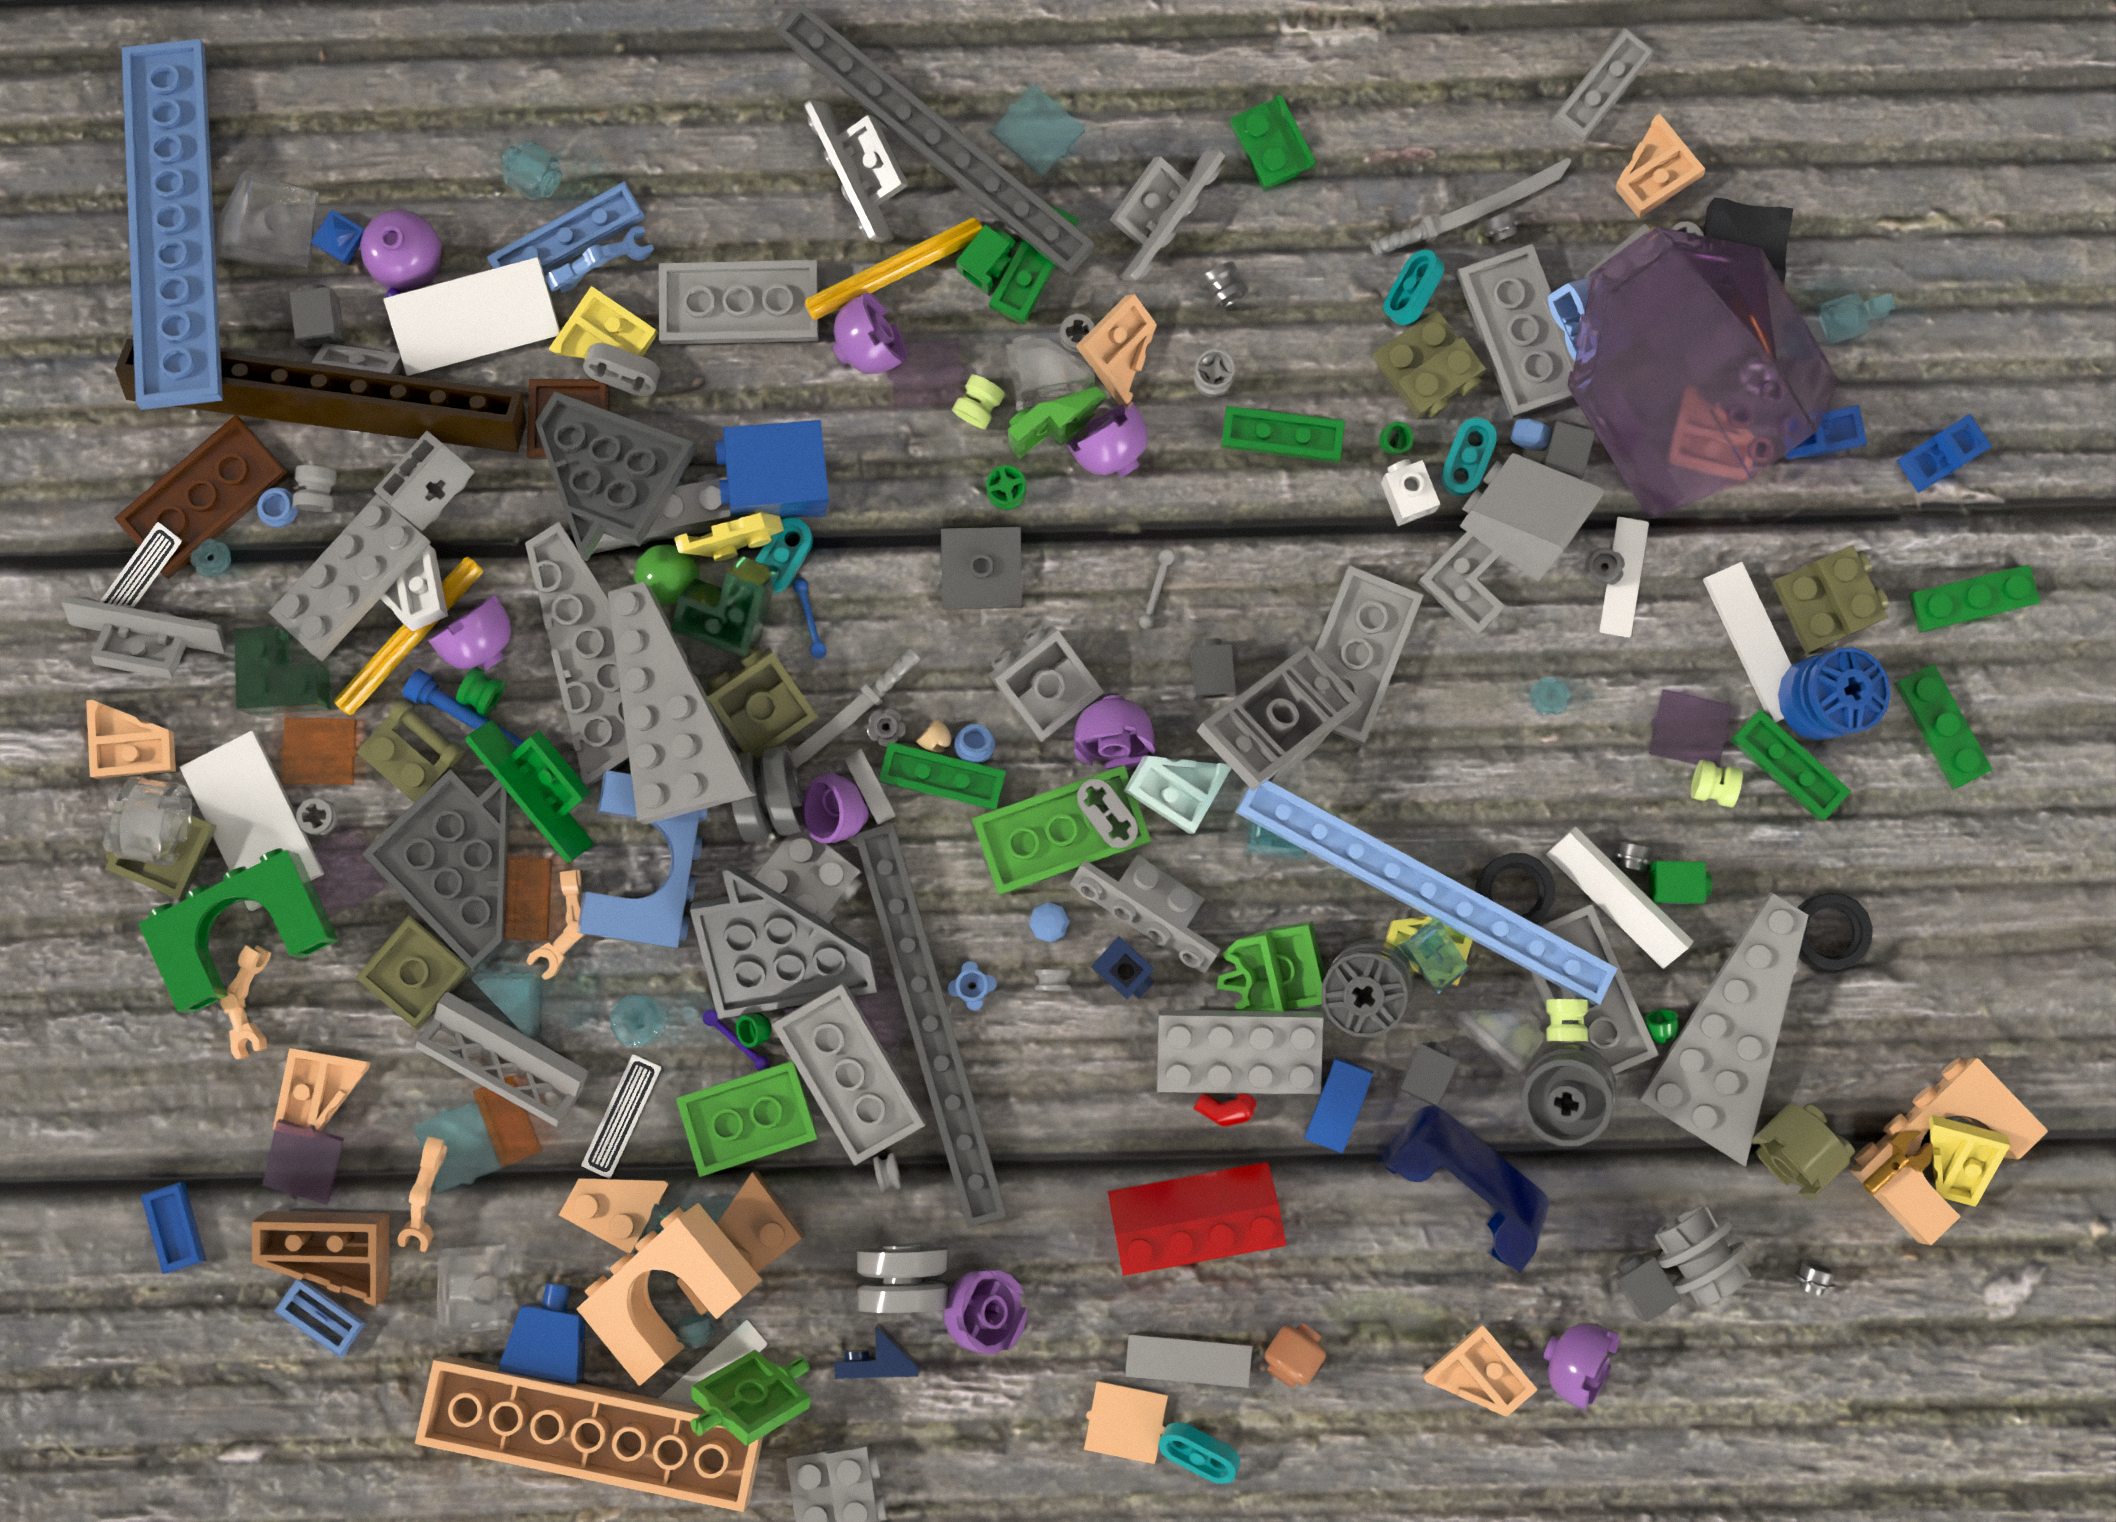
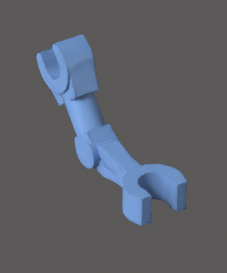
(571, 274)

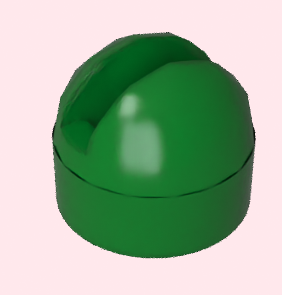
(1402, 441)
(1662, 1025)
(753, 1029)

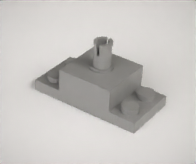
(1280, 718)

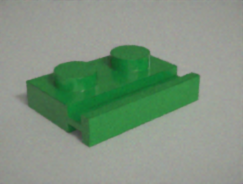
(1272, 142)

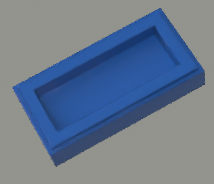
(173, 1227)

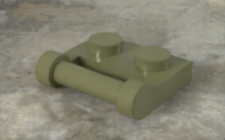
(400, 760)

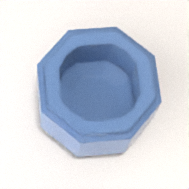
(1530, 434)
(1049, 922)

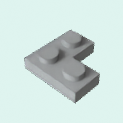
(1456, 586)

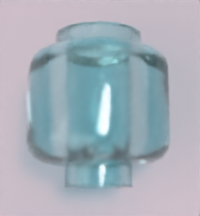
(531, 170)
(624, 1025)

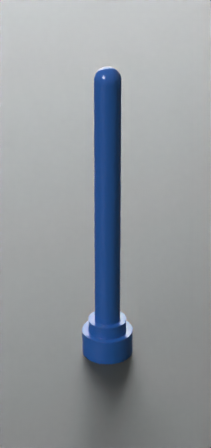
(423, 689)

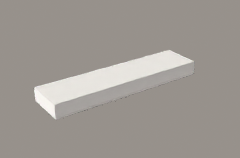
(1750, 633)
(1619, 897)

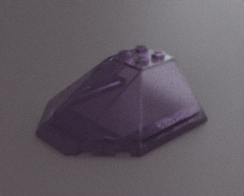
(1695, 367)

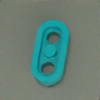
(1413, 287)
(1468, 458)
(784, 557)
(1199, 1453)

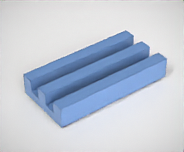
(329, 1302)

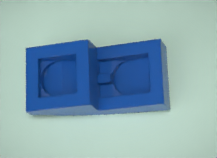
(1838, 432)
(1944, 453)
(1338, 1104)

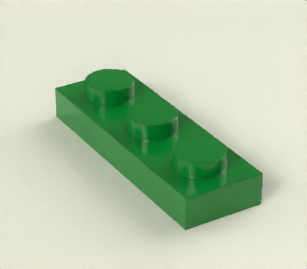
(1024, 280)
(1282, 434)
(1974, 598)
(1943, 726)
(1790, 765)
(942, 776)

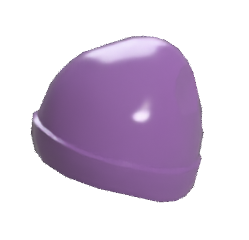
(833, 808)

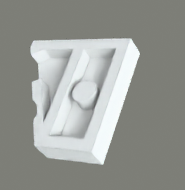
(418, 592)

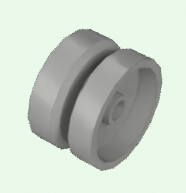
(903, 1283)

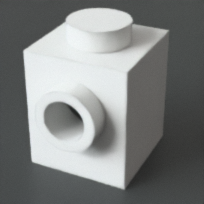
(1409, 491)

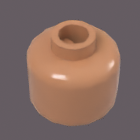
(1295, 1355)

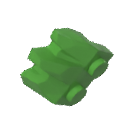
(1056, 418)
(1275, 969)

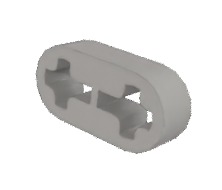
(621, 369)
(869, 786)
(1114, 807)

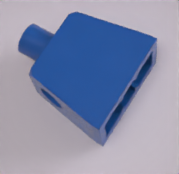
(547, 1339)

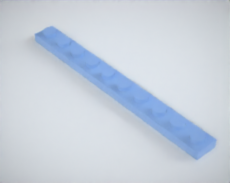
(1427, 891)

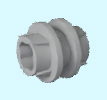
(1701, 1253)

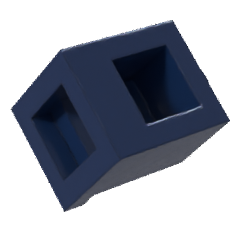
(1121, 953)

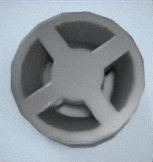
(1224, 285)

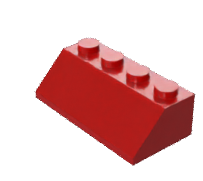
(1196, 1218)

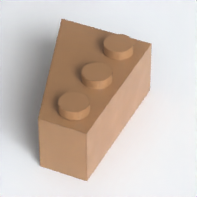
(756, 1227)
(329, 1248)

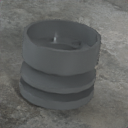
(1371, 964)

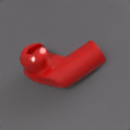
(1226, 1113)

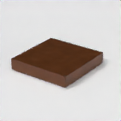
(540, 392)

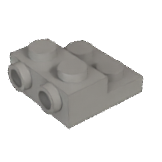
(1044, 681)
(811, 875)
(836, 1485)

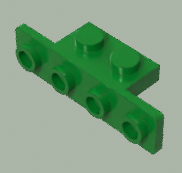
(538, 783)

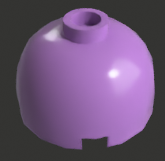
(401, 250)
(865, 336)
(1111, 442)
(475, 637)
(1114, 733)
(985, 1312)
(1580, 1362)

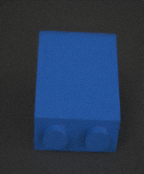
(774, 469)

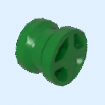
(1004, 479)
(480, 691)

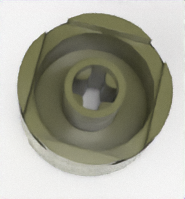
(1803, 1149)

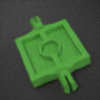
(750, 1397)

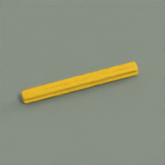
(893, 268)
(403, 642)

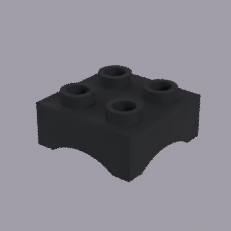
(1752, 226)

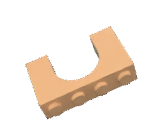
(1965, 1092)
(622, 1308)

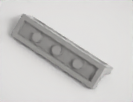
(503, 1046)

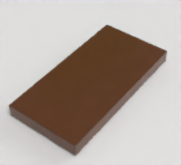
(205, 491)

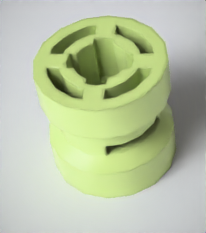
(978, 401)
(1716, 783)
(1567, 1010)

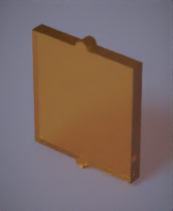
(319, 751)

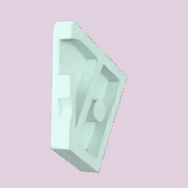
(1177, 788)

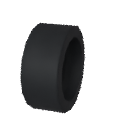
(1535, 868)
(1862, 932)

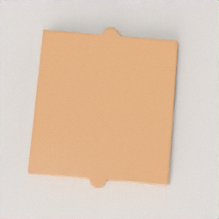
(1125, 1422)

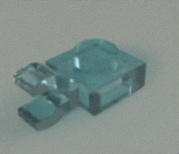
(1849, 317)

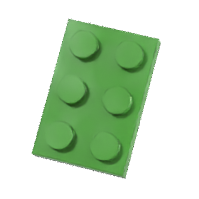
(747, 1118)

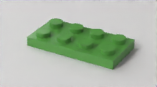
(1052, 834)

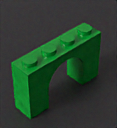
(181, 932)

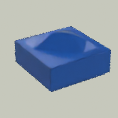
(338, 237)

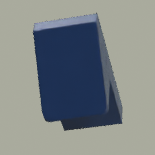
(890, 1360)

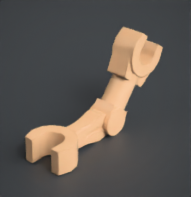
(555, 952)
(251, 962)
(432, 1159)

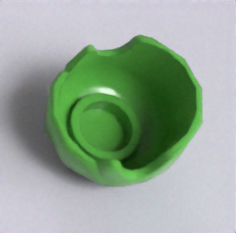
(666, 572)

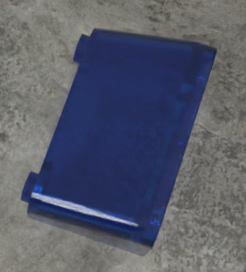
(1438, 1139)

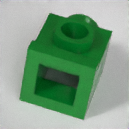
(986, 257)

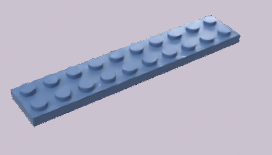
(171, 225)

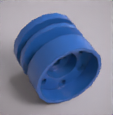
(1834, 694)

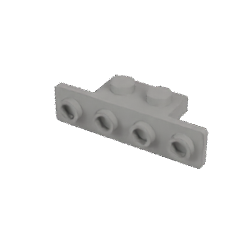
(863, 165)
(1157, 206)
(140, 638)
(1151, 905)

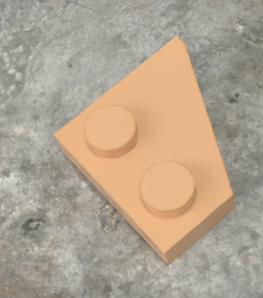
(1658, 169)
(1119, 345)
(1482, 1374)

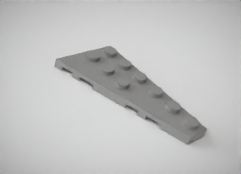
(582, 651)
(670, 726)
(1725, 1051)

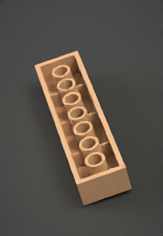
(584, 1433)

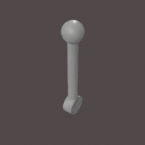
(1165, 559)

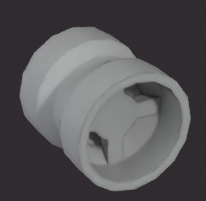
(1216, 365)
(314, 488)

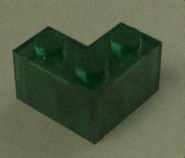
(728, 615)
(267, 680)

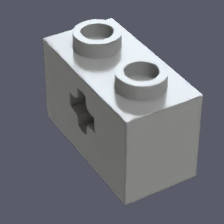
(424, 481)

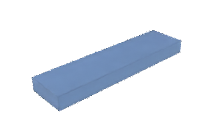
(574, 231)

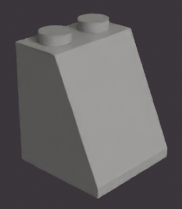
(1529, 512)

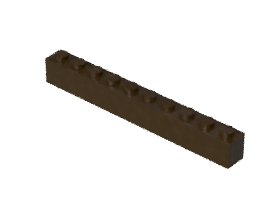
(358, 400)

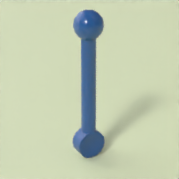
(817, 649)

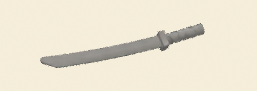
(1431, 228)
(869, 697)

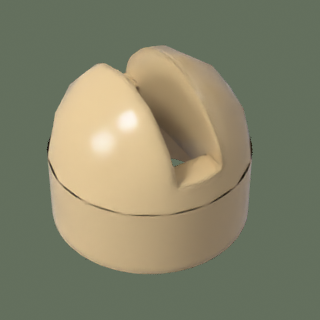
(935, 737)

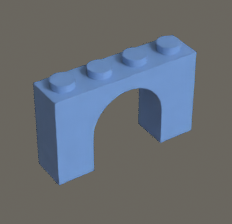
(658, 916)

